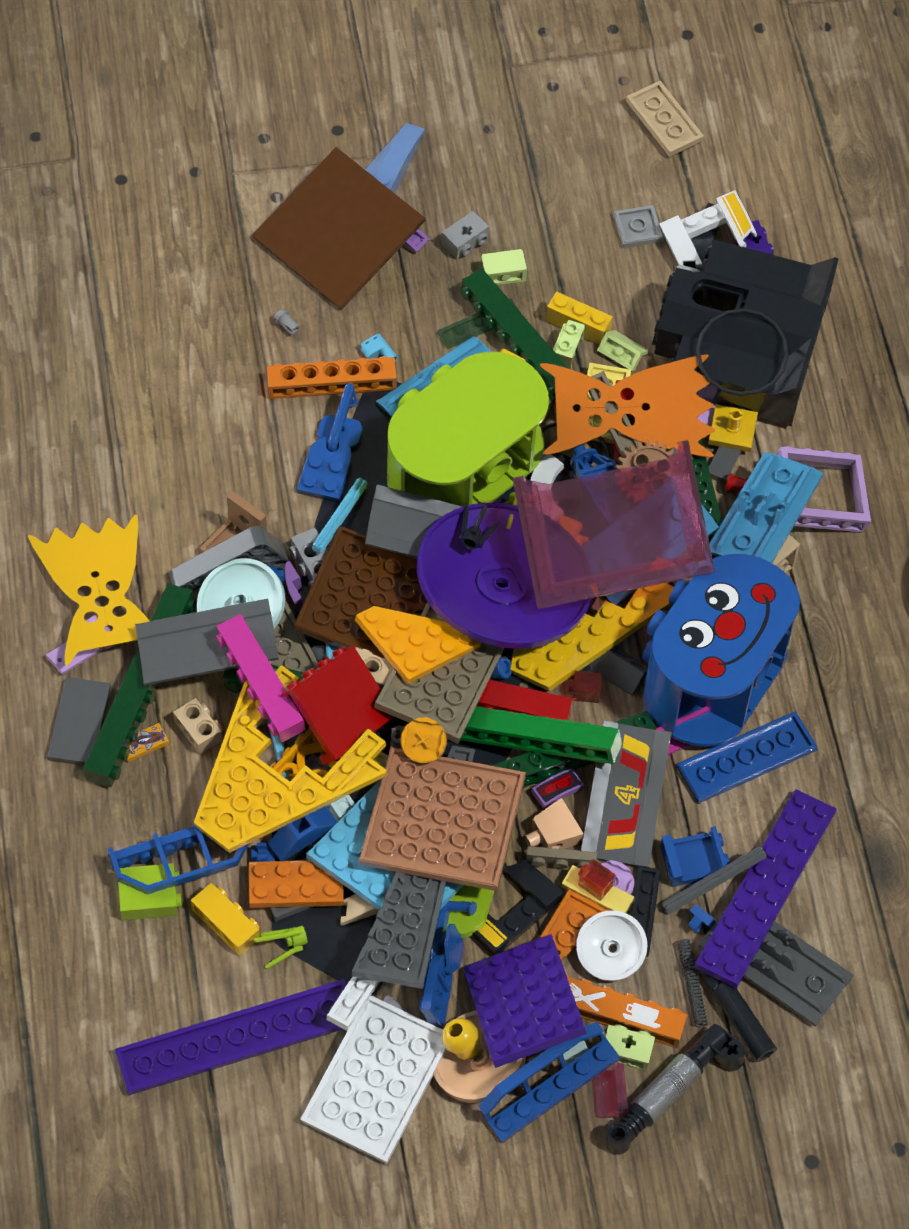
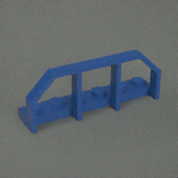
(166, 846)
(552, 1090)

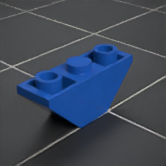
(301, 833)

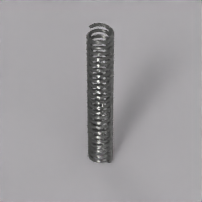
(700, 1010)

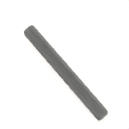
(714, 879)

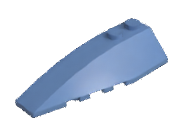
(396, 156)

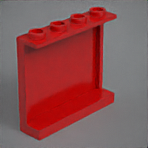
(338, 701)

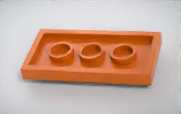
(292, 885)

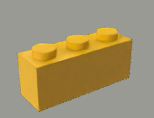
(565, 308)
(225, 918)

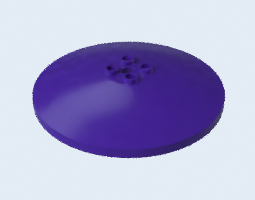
(465, 589)

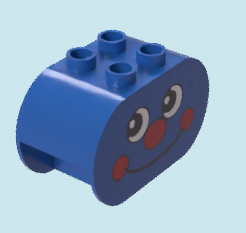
(719, 648)

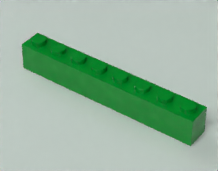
(543, 735)

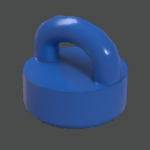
(502, 669)

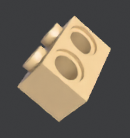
(195, 727)

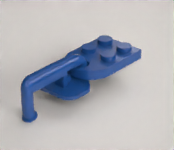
(331, 455)
(439, 978)

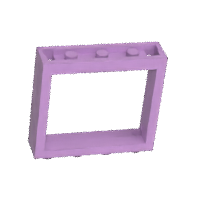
(828, 518)

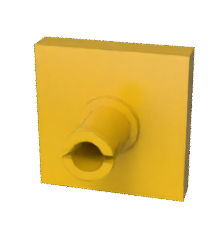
(733, 428)

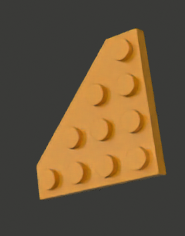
(414, 642)

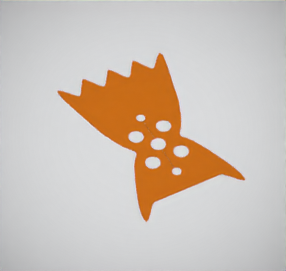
(666, 388)

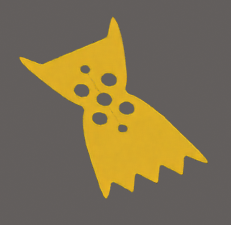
(71, 565)

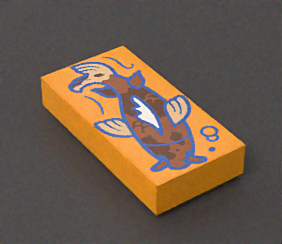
(147, 742)

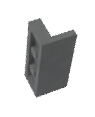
(620, 669)

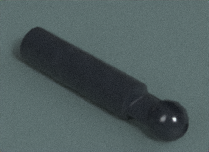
(741, 1018)

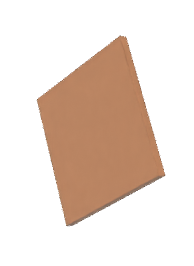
(443, 820)

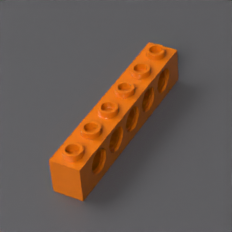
(323, 384)

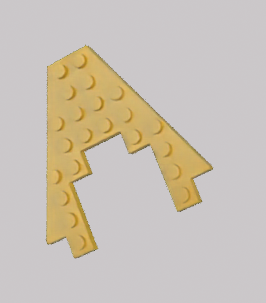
(592, 637)
(252, 799)

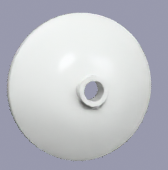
(607, 930)

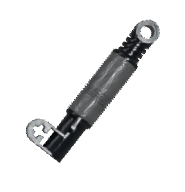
(672, 1084)

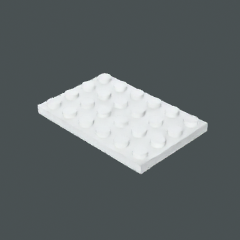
(376, 1079)

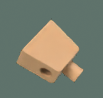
(555, 828)

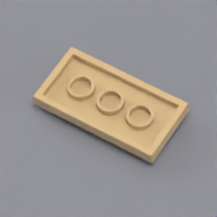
(664, 118)

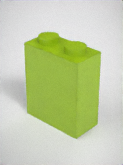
(139, 905)

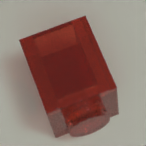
(585, 686)
(596, 879)

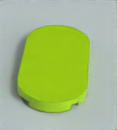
(464, 921)

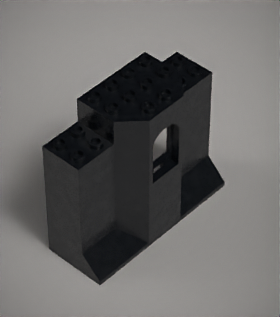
(743, 346)

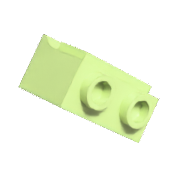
(567, 342)

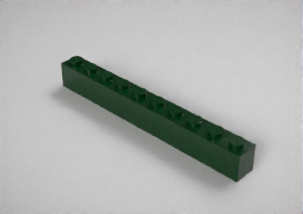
(131, 701)

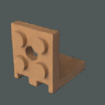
(240, 517)

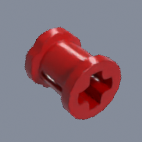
(735, 483)

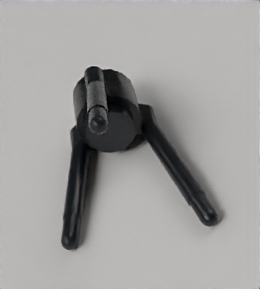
(472, 537)

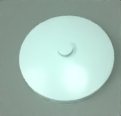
(242, 582)

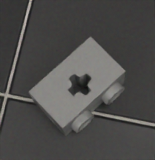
(465, 235)

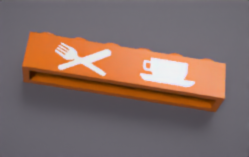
(614, 1008)

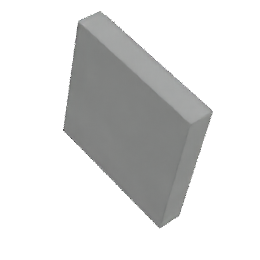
(638, 226)

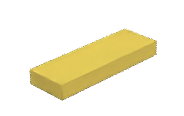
(613, 901)

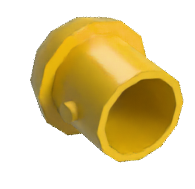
(461, 1038)

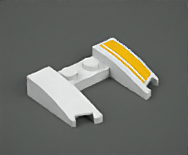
(728, 210)

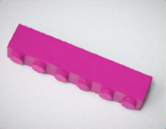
(260, 677)

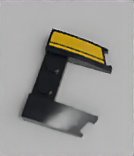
(541, 898)

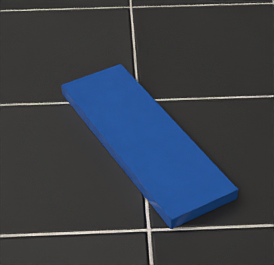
(746, 757)

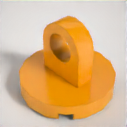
(423, 740)

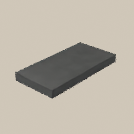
(78, 720)

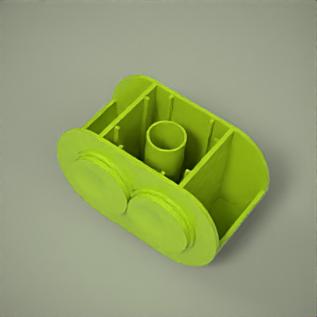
(469, 430)

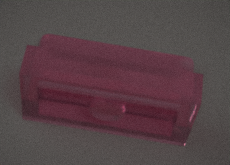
(611, 1092)

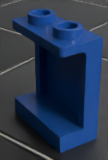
(693, 856)

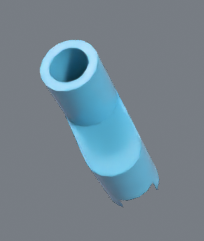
(377, 347)

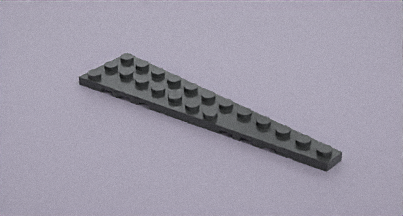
(405, 925)

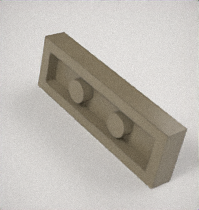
(559, 857)

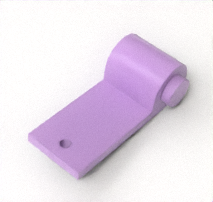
(57, 656)

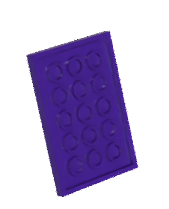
(524, 1001)

